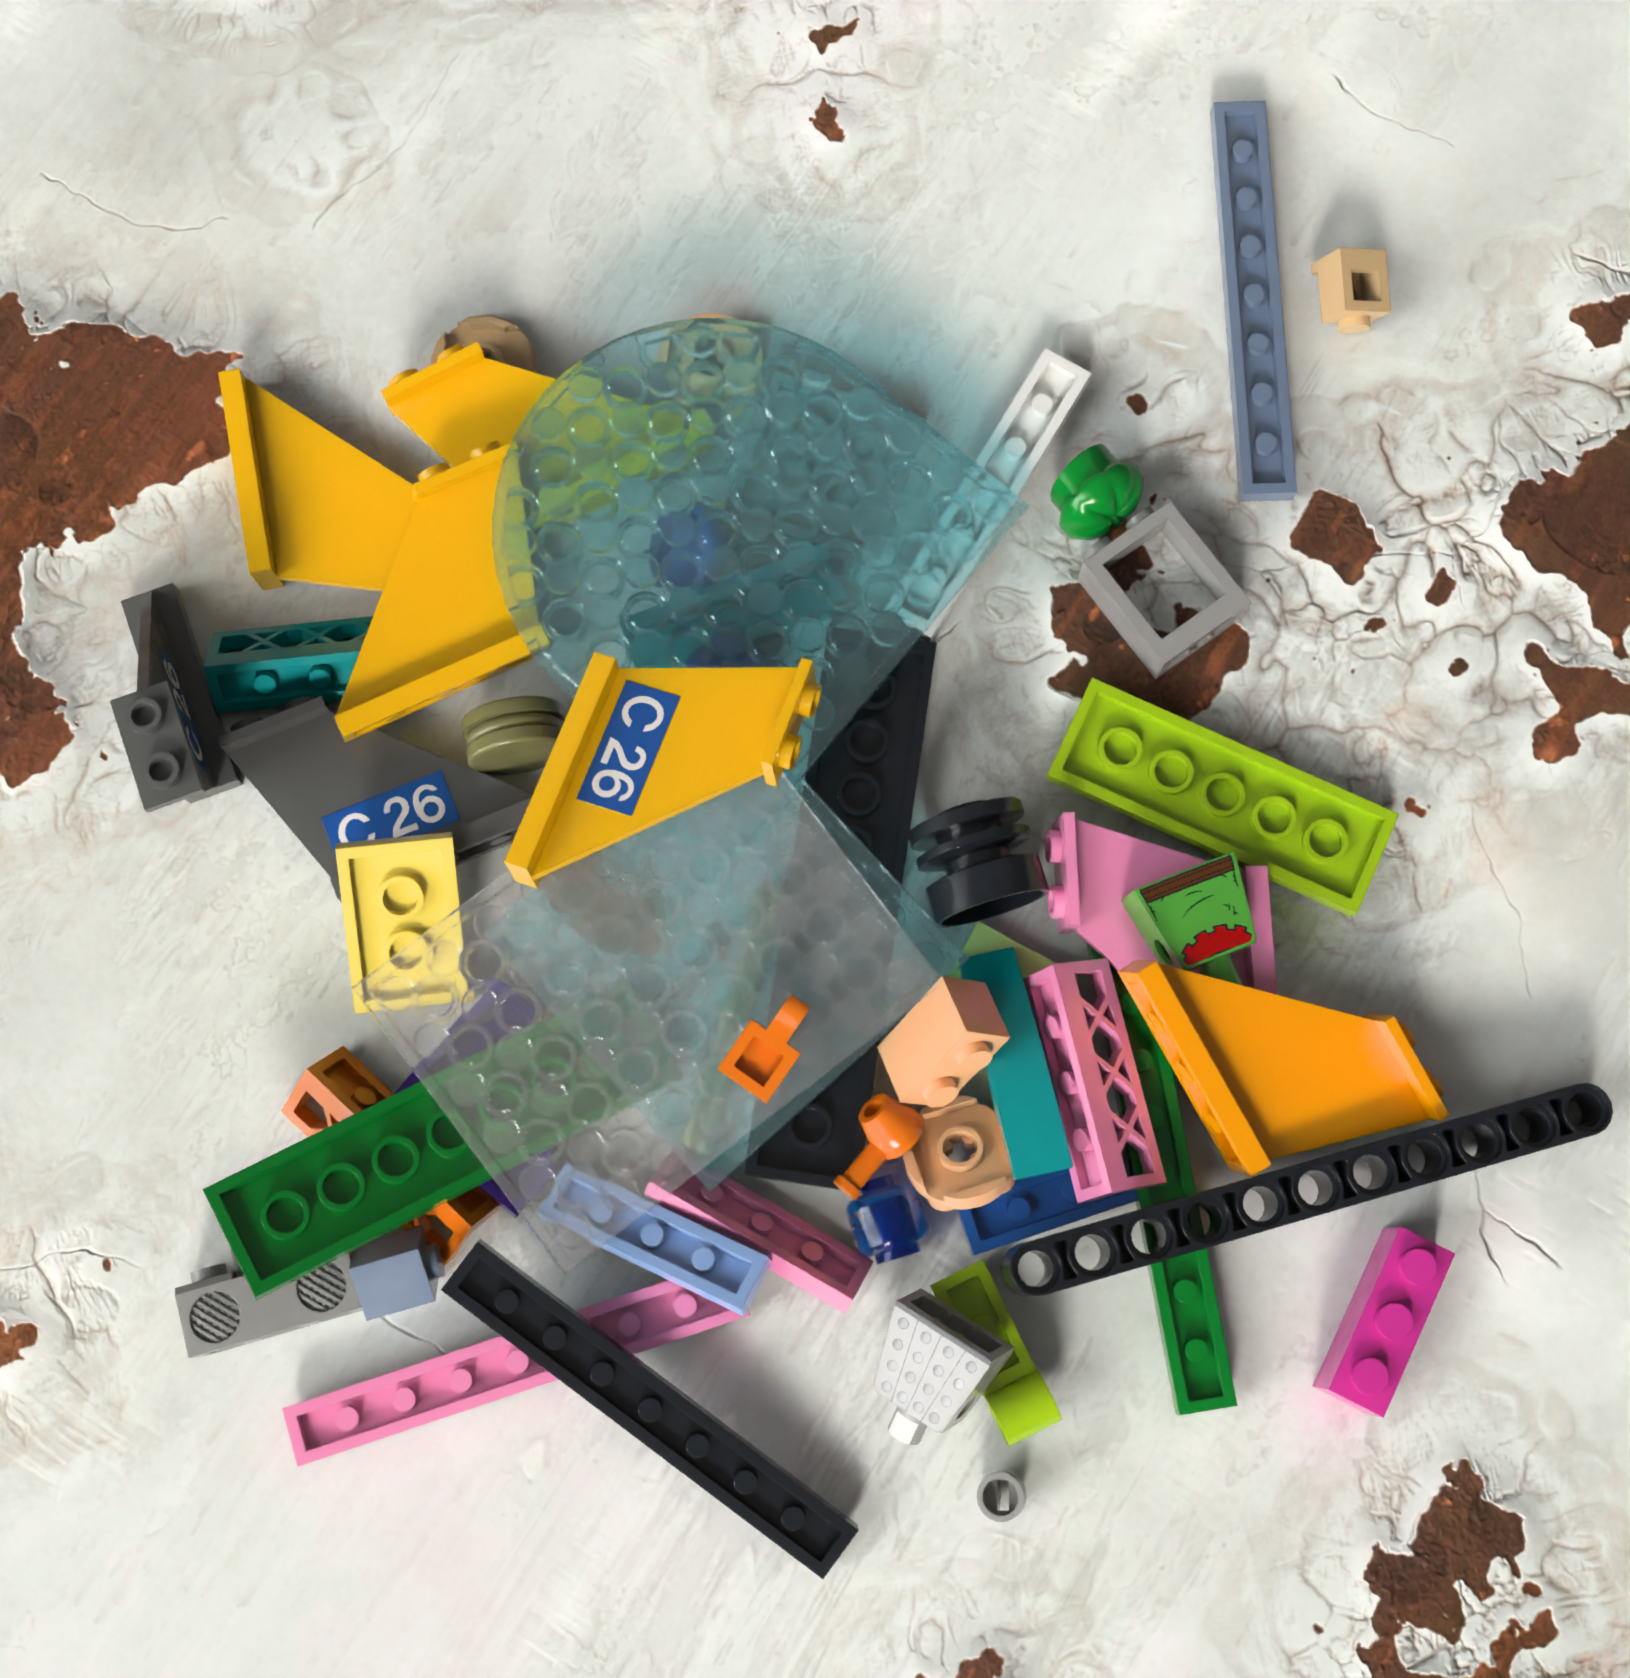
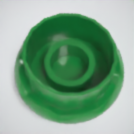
(1096, 493)

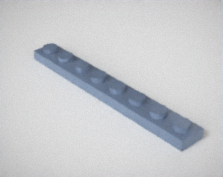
(1252, 302)

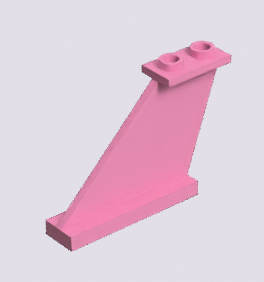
(1103, 866)

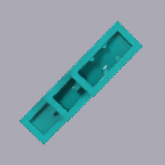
(1019, 1073)

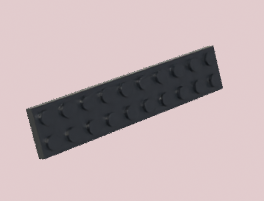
(871, 786)

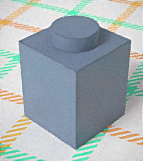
(396, 1272)

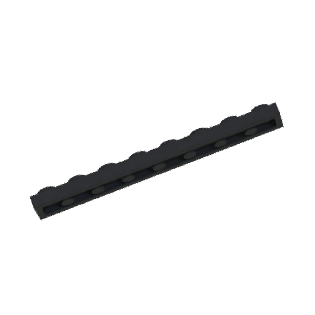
(651, 1408)

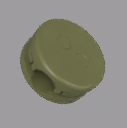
(512, 734)

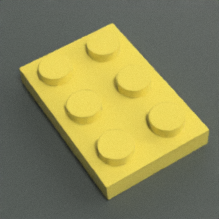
(393, 895)

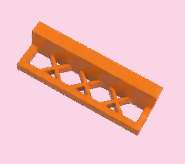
(347, 1087)

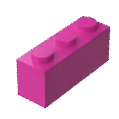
(1383, 1320)

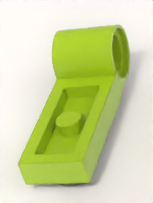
(1018, 1392)

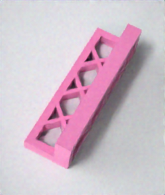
(1083, 1079)

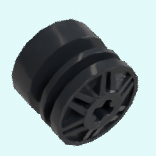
(974, 851)

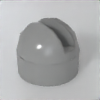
(990, 1494)

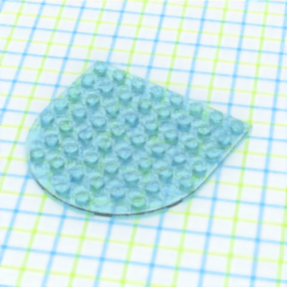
(736, 510)

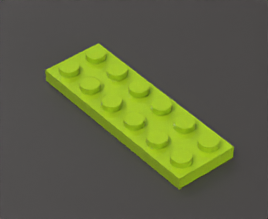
(1222, 797)

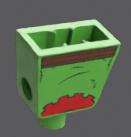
(1196, 918)

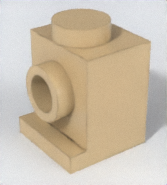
(1353, 288)

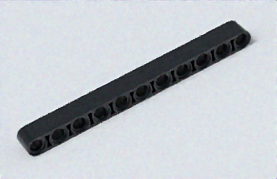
(1336, 1185)

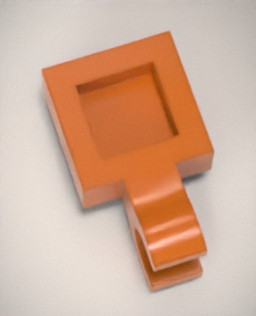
(762, 1054)

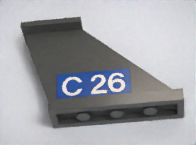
(171, 717)
(367, 786)

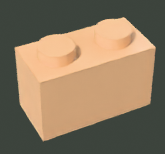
(943, 1042)

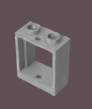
(1165, 653)

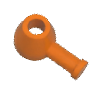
(891, 1132)

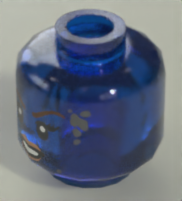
(887, 1220)

